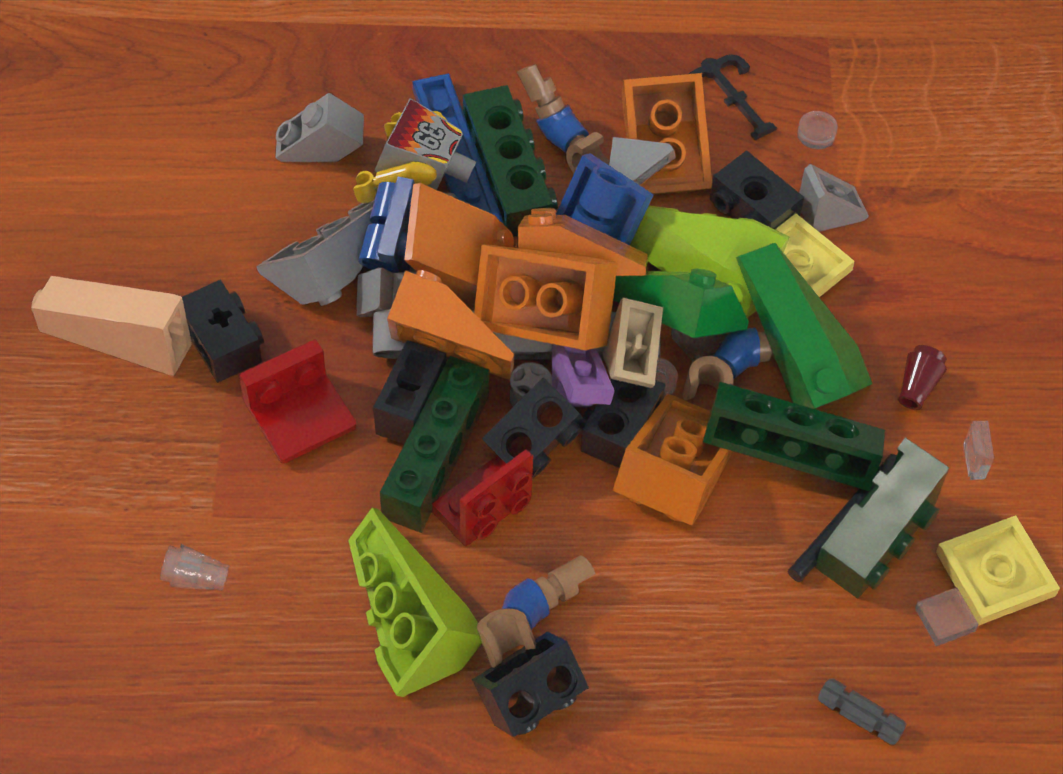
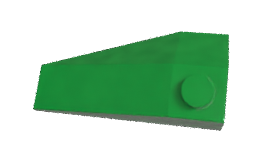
(690, 300)
(806, 339)

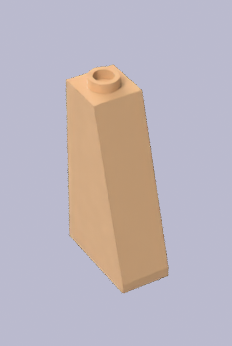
(116, 320)

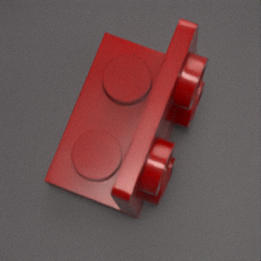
(296, 402)
(486, 498)

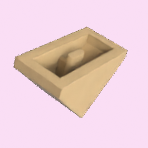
(634, 343)

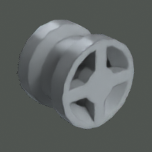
(526, 377)

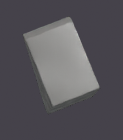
(639, 158)
(829, 200)

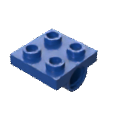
(605, 199)
(387, 236)

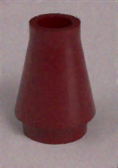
(922, 373)

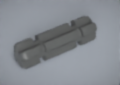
(862, 711)

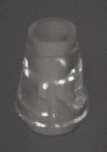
(193, 569)

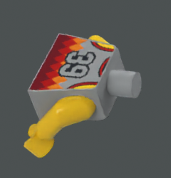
(419, 148)

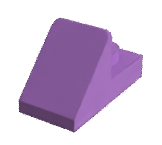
(580, 376)

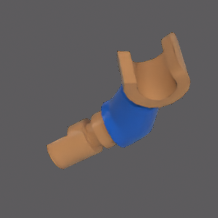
(558, 120)
(733, 357)
(528, 605)

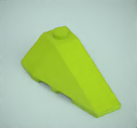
(704, 241)
(417, 616)

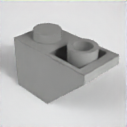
(320, 132)

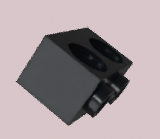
(407, 390)
(621, 417)
(525, 421)
(527, 674)

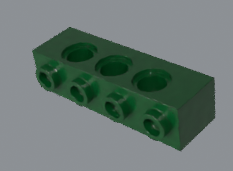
(507, 154)
(795, 436)
(435, 444)

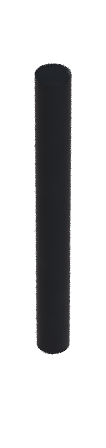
(809, 557)

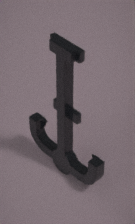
(711, 69)

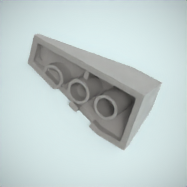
(322, 263)

